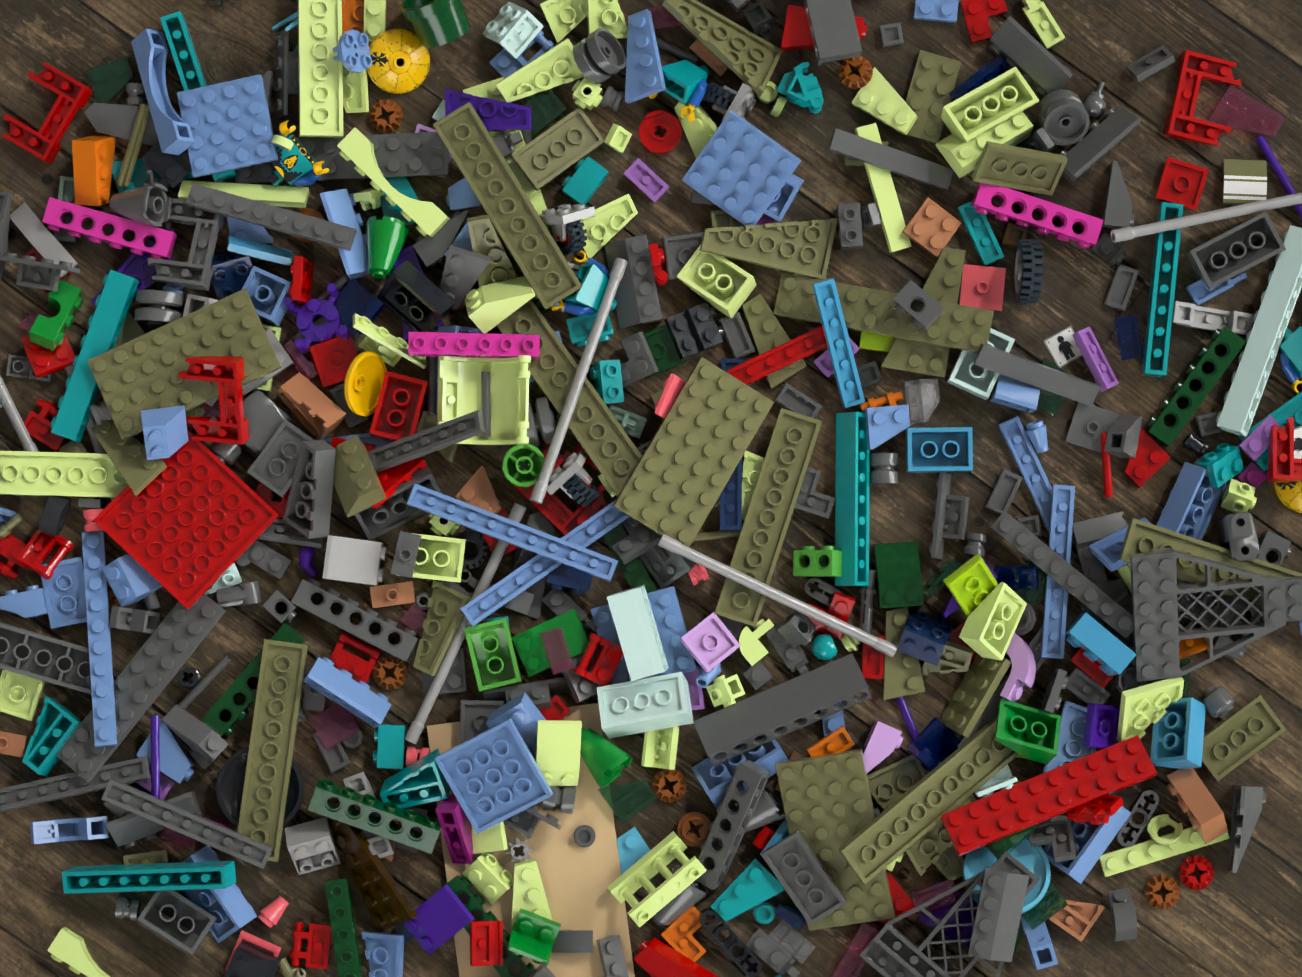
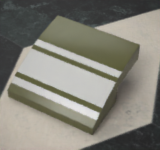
(1244, 181)

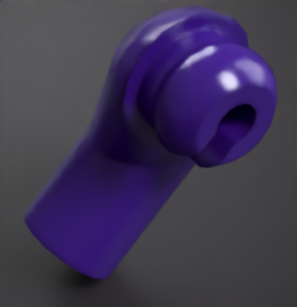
(305, 561)

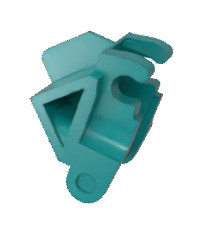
(802, 89)

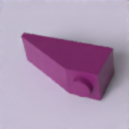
(456, 830)

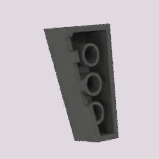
(312, 490)

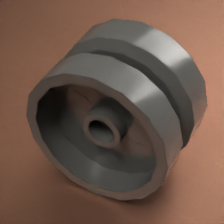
(599, 56)
(1063, 117)
(158, 307)
(541, 421)

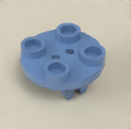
(353, 51)

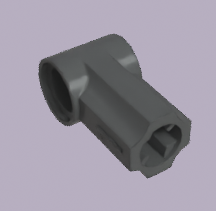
(243, 594)

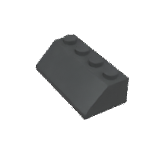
(1029, 57)
(1098, 142)
(1236, 250)
(637, 290)
(395, 510)
(134, 827)
(998, 914)

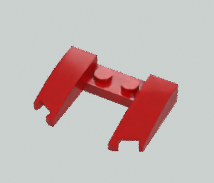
(1191, 70)
(46, 141)
(228, 372)
(1281, 460)
(556, 511)

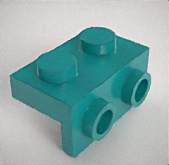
(581, 326)
(608, 381)
(1222, 464)

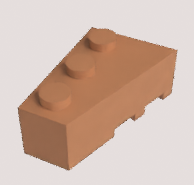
(310, 406)
(1197, 803)

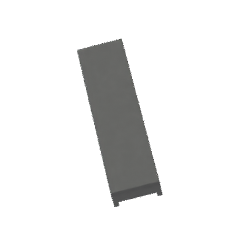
(832, 30)
(45, 658)
(782, 707)

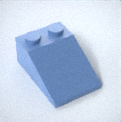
(524, 716)

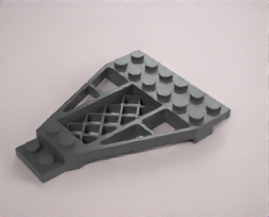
(1157, 617)
(897, 956)

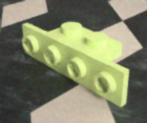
(380, 341)

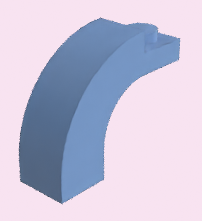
(69, 829)

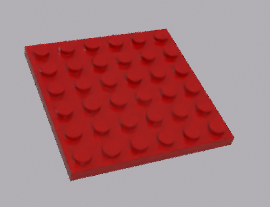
(188, 521)

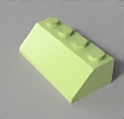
(988, 105)
(964, 155)

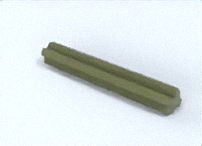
(134, 145)

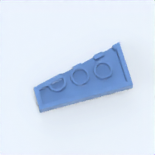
(643, 61)
(384, 953)

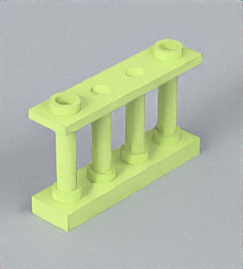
(646, 868)

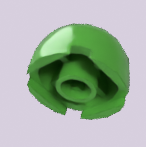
(523, 465)

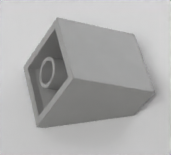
(353, 560)

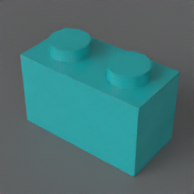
(585, 181)
(390, 746)

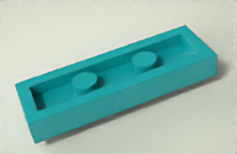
(981, 234)

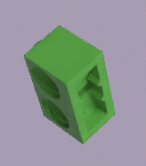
(817, 565)

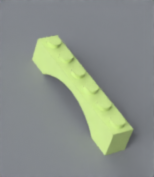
(361, 152)
(73, 951)

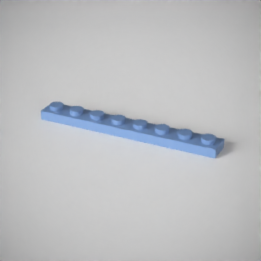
(1055, 595)

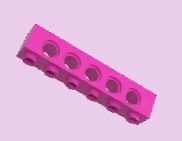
(57, 209)
(1089, 225)
(473, 345)

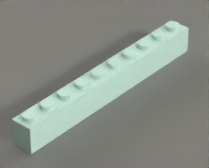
(1264, 338)

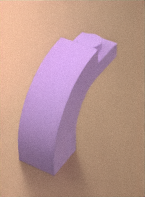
(1022, 670)

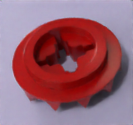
(1191, 881)

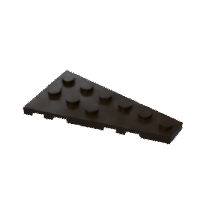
(372, 878)

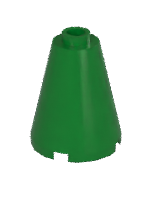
(384, 244)
(602, 757)

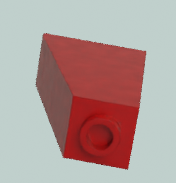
(797, 31)
(664, 961)

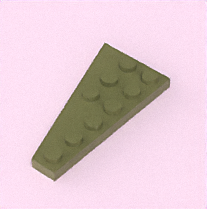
(735, 46)

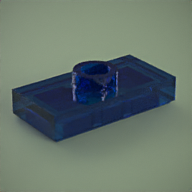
(1128, 337)
(1017, 576)

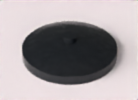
(231, 785)

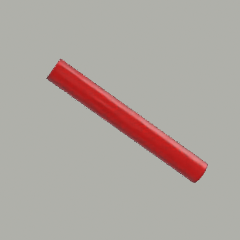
(1106, 465)

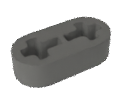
(820, 596)

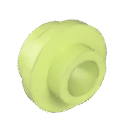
(850, 643)

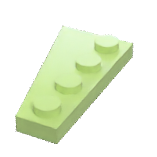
(543, 73)

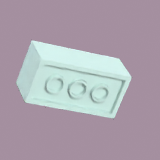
(637, 633)
(645, 705)

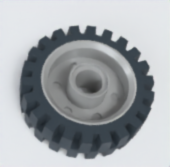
(1027, 271)

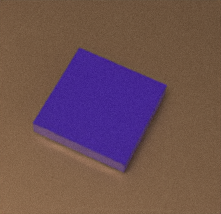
(1101, 725)

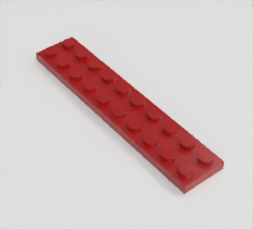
(1048, 795)

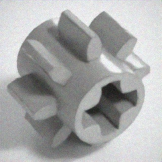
(525, 850)

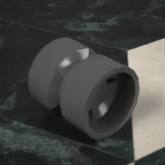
(884, 468)
(1127, 680)
(561, 799)

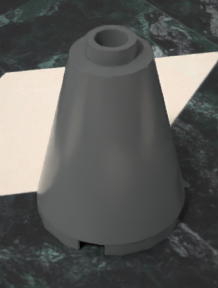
(143, 204)
(767, 810)
(681, 902)

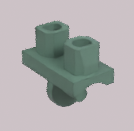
(630, 422)

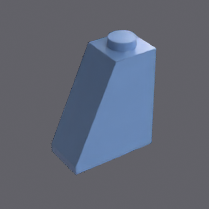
(462, 197)
(173, 757)

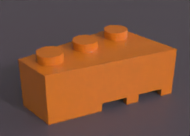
(93, 169)

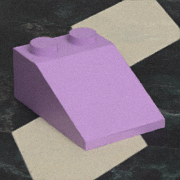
(880, 744)

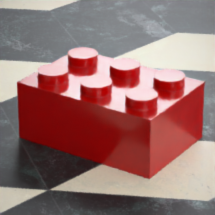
(398, 407)

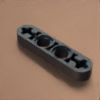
(730, 942)

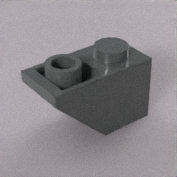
(1124, 436)

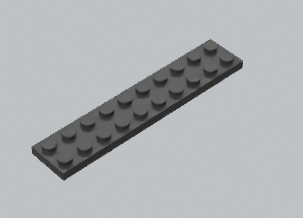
(395, 154)
(143, 681)

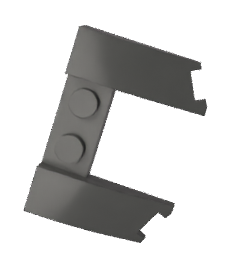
(198, 271)
(1087, 533)

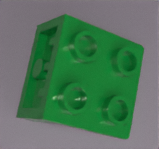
(533, 936)

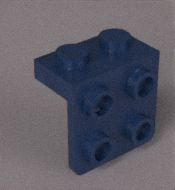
(570, 577)
(924, 637)

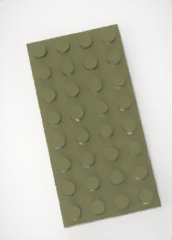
(147, 369)
(693, 453)
(829, 804)

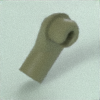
(289, 971)

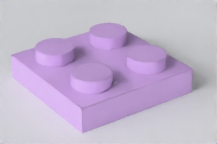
(710, 642)

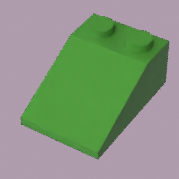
(493, 654)

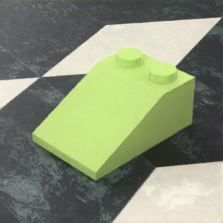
(717, 281)
(497, 301)
(440, 558)
(994, 623)
(558, 751)

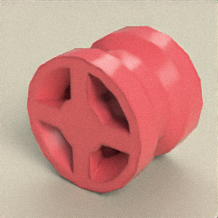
(697, 574)

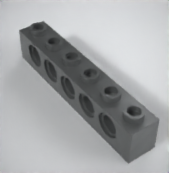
(1281, 549)
(304, 599)
(756, 779)

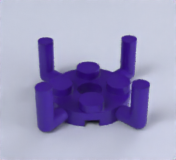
(313, 309)

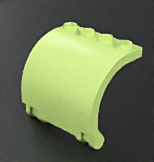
(509, 395)

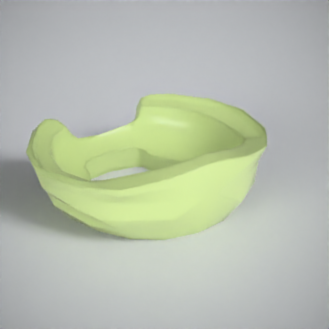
(1162, 821)

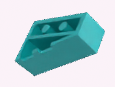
(51, 733)
(416, 784)
(746, 890)

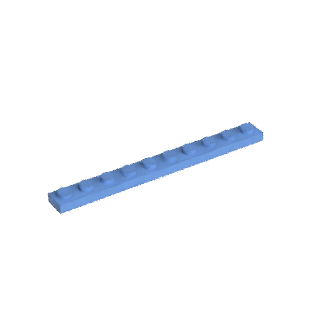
(512, 532)
(540, 566)
(99, 639)

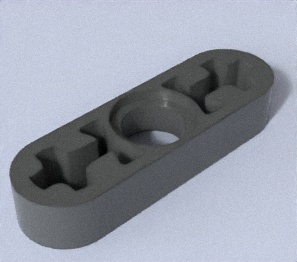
(1151, 807)

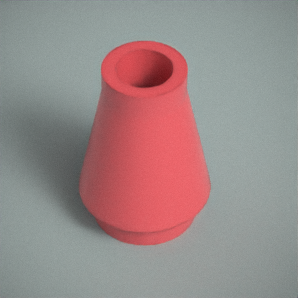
(272, 913)

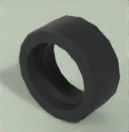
(54, 515)

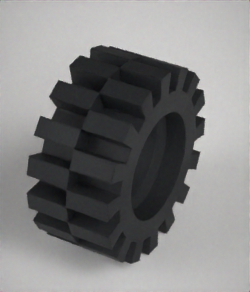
(482, 549)

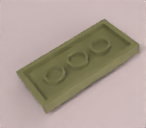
(929, 93)
(557, 149)
(1019, 168)
(974, 694)
(1240, 737)

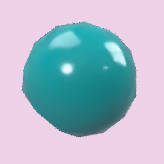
(824, 647)

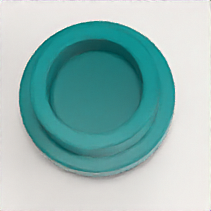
(764, 913)

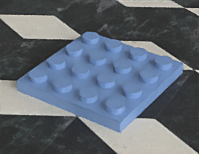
(228, 125)
(741, 169)
(670, 629)
(493, 775)

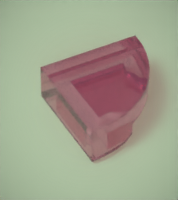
(28, 322)

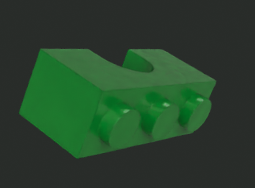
(50, 330)

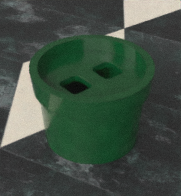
(436, 20)

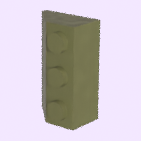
(356, 477)

